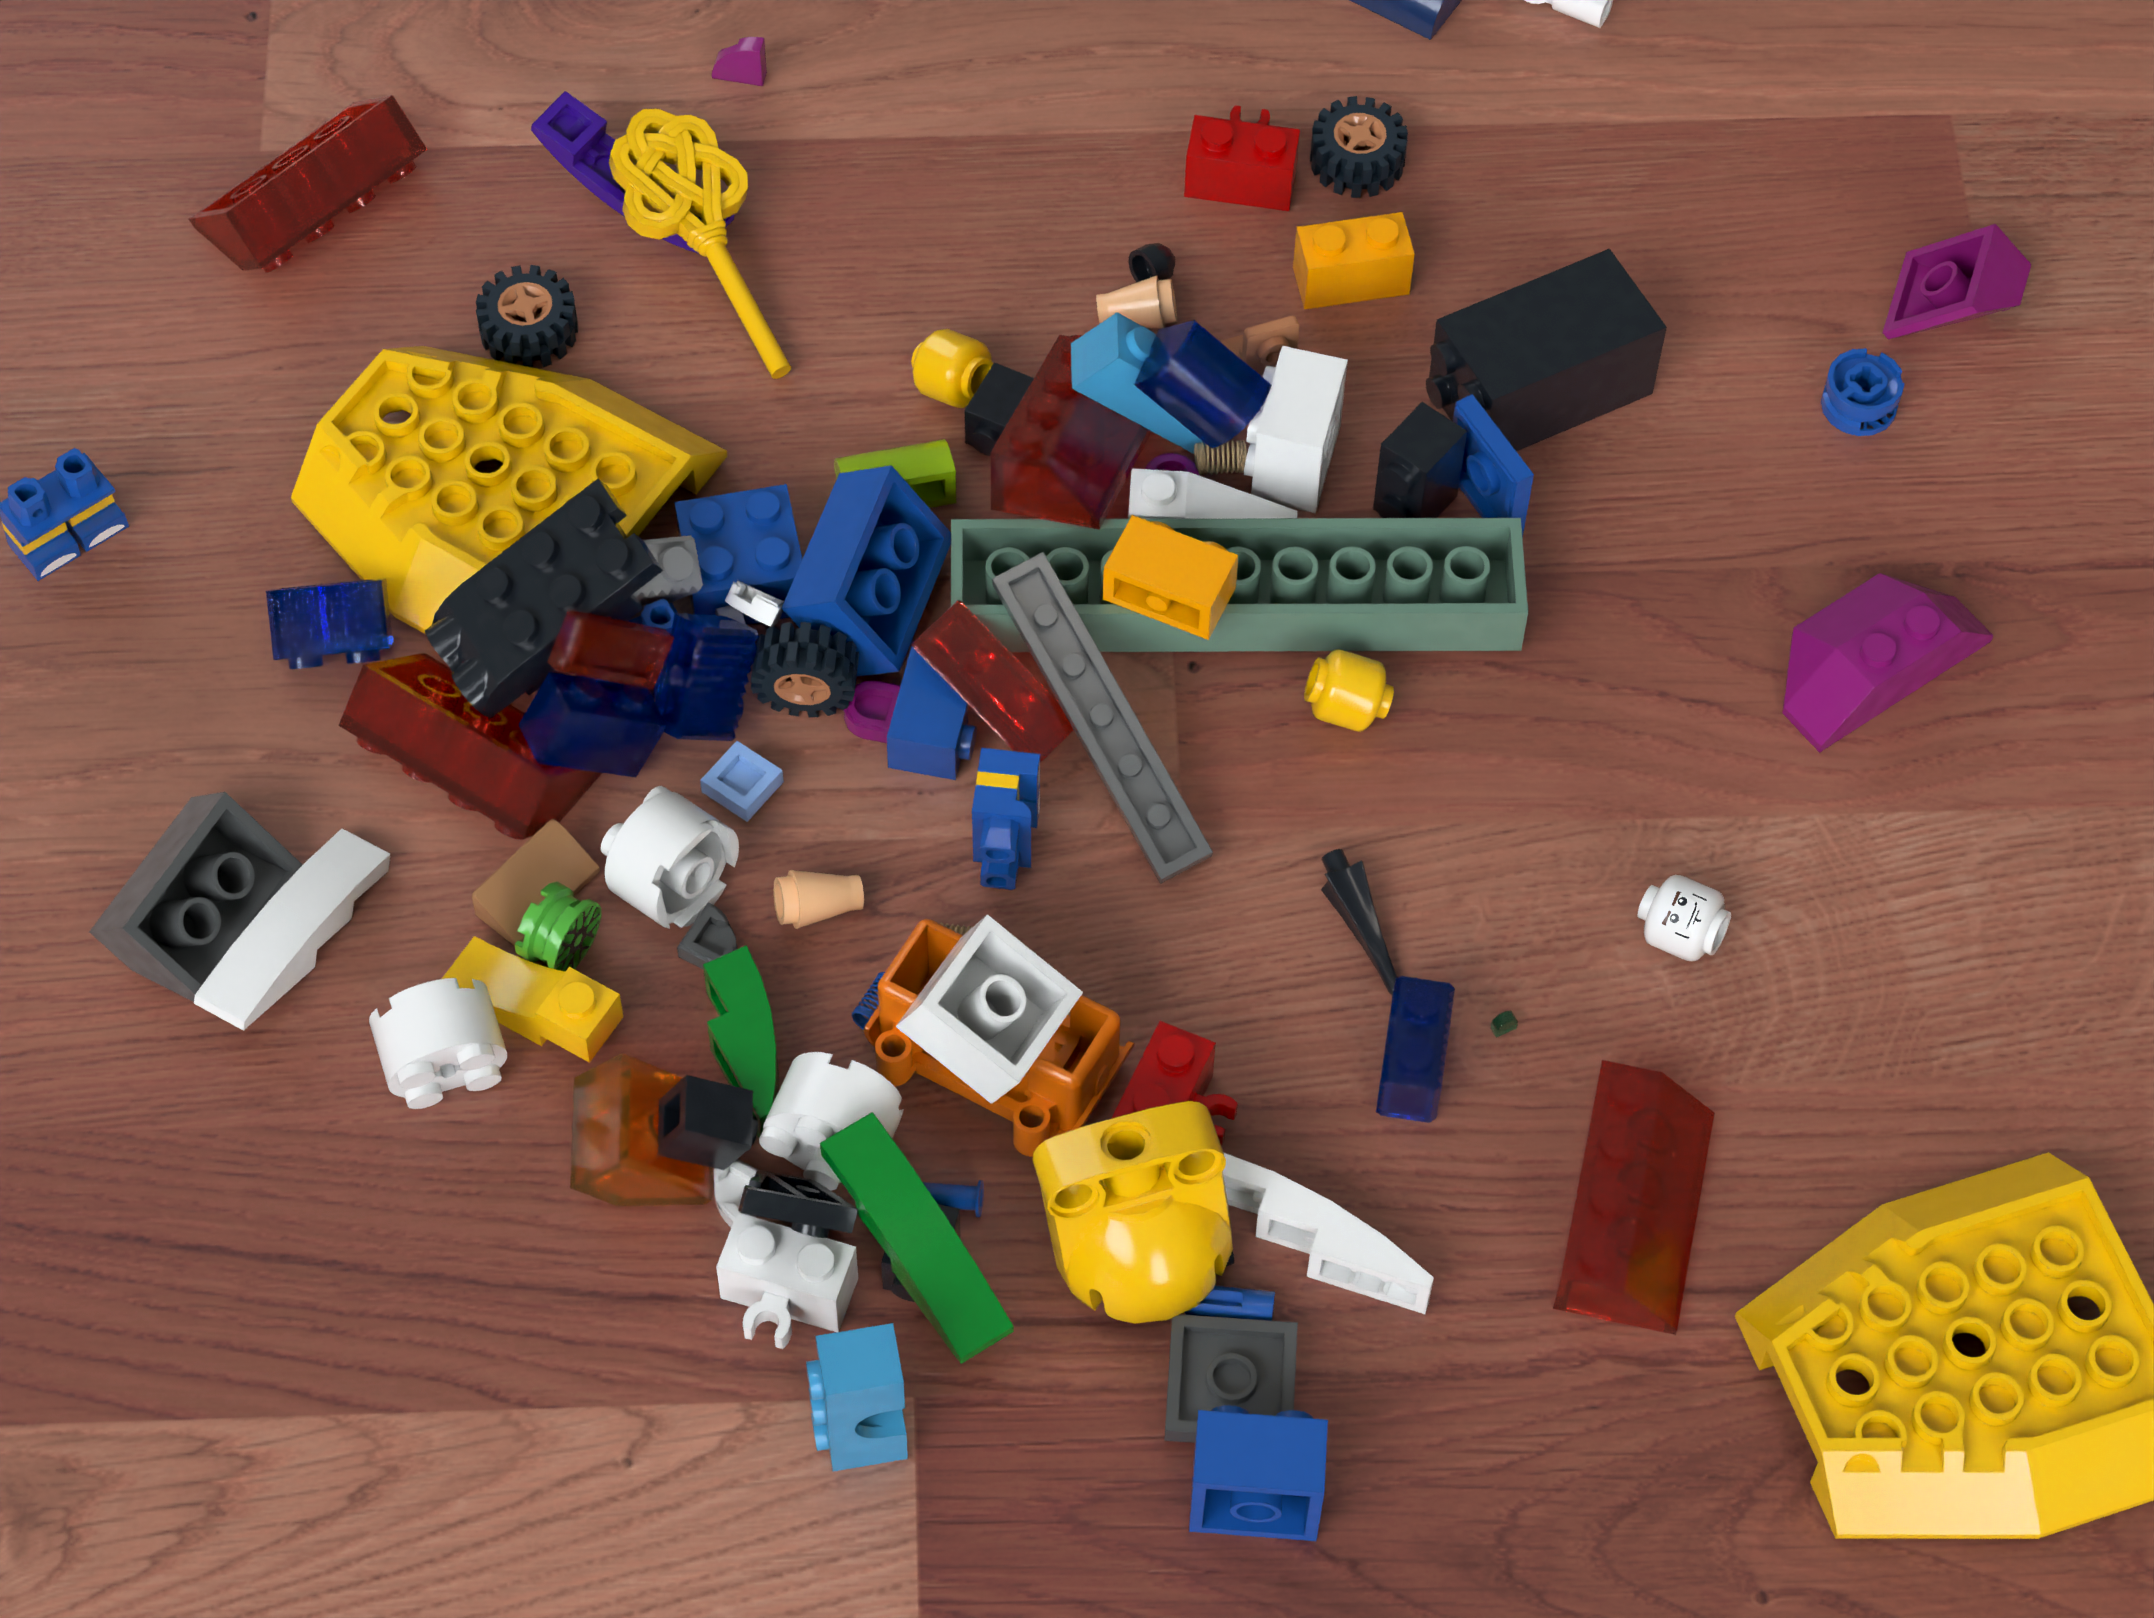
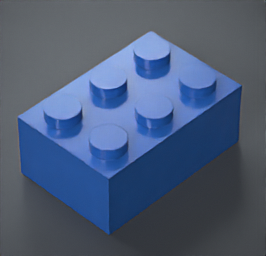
(870, 566)

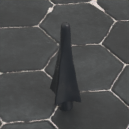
(1351, 897)

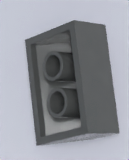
(194, 894)

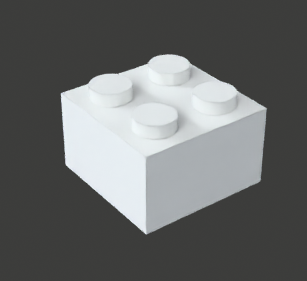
(1296, 428)
(989, 1009)

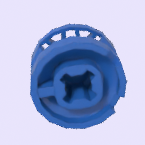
(1848, 405)

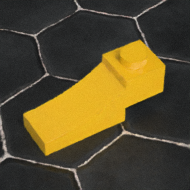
(541, 1000)

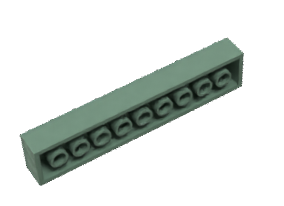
(1296, 583)

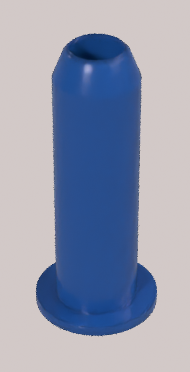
(958, 1196)

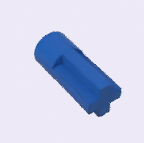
(1236, 1303)

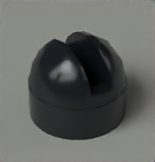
(1151, 261)

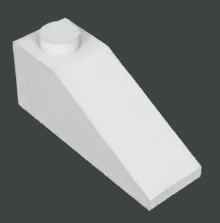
(1190, 496)

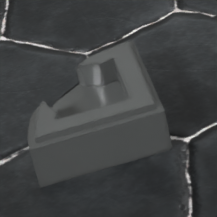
(707, 938)

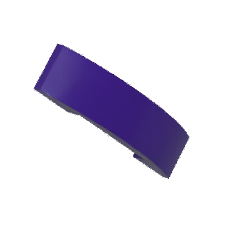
(580, 144)

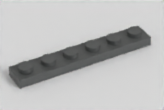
(1102, 718)

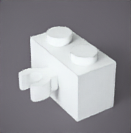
(785, 1277)

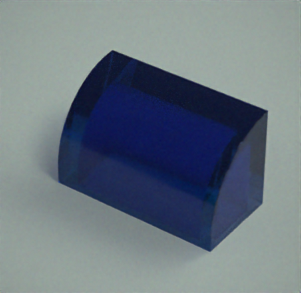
(1201, 383)

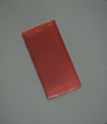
(610, 649)

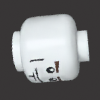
(1684, 918)

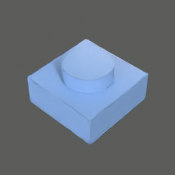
(742, 781)

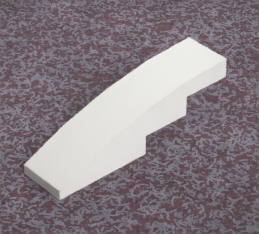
(289, 929)
(1339, 1244)

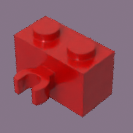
(1242, 161)
(1174, 1071)

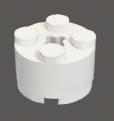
(668, 858)
(439, 1041)
(820, 1102)

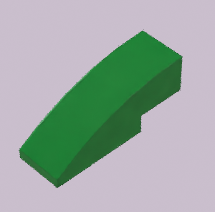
(744, 1030)

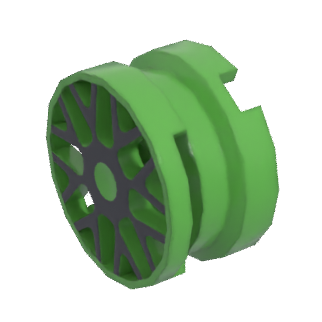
(558, 928)

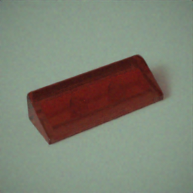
(993, 682)

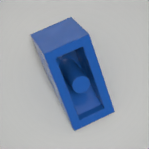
(928, 724)

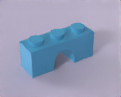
(858, 1397)

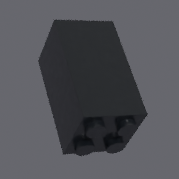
(1550, 351)

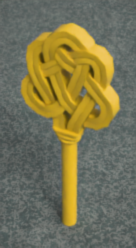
(661, 201)

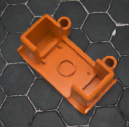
(1058, 1087)

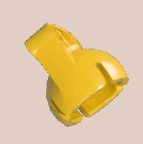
(1138, 1210)

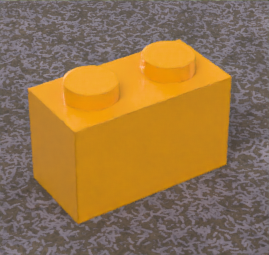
(1353, 260)
(1170, 576)

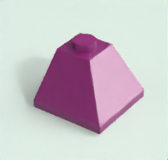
(1957, 282)

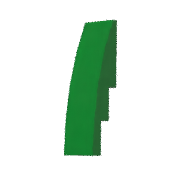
(917, 1238)

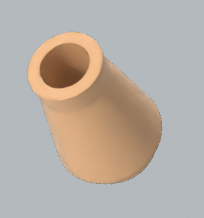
(1145, 302)
(813, 897)

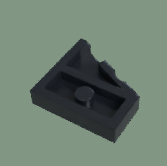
(799, 1201)

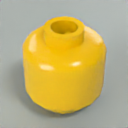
(950, 367)
(1348, 690)

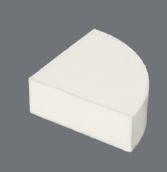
(755, 603)
(729, 1188)

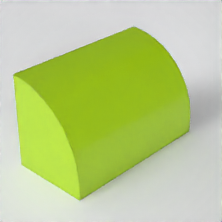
(923, 466)

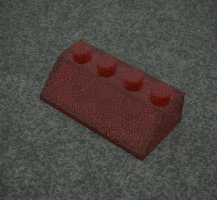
(311, 184)
(1063, 451)
(427, 725)
(1635, 1200)

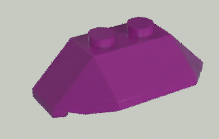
(1872, 654)

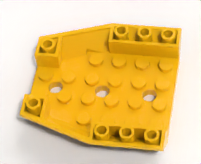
(408, 495)
(1954, 1444)

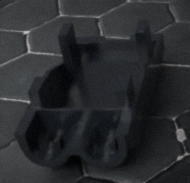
(509, 613)

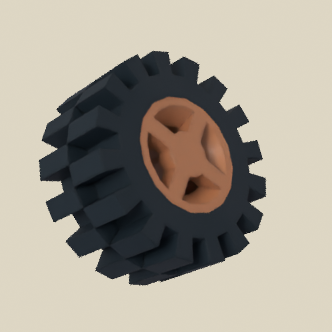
(1347, 130)
(542, 302)
(804, 669)

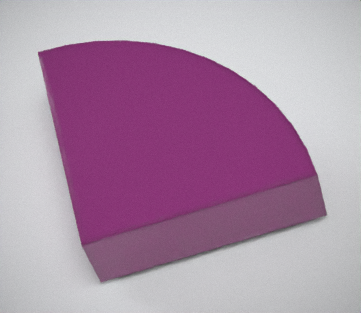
(742, 62)

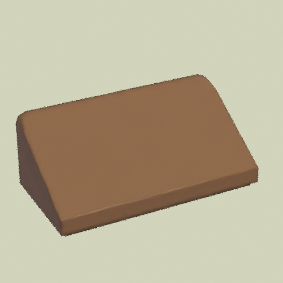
(543, 859)

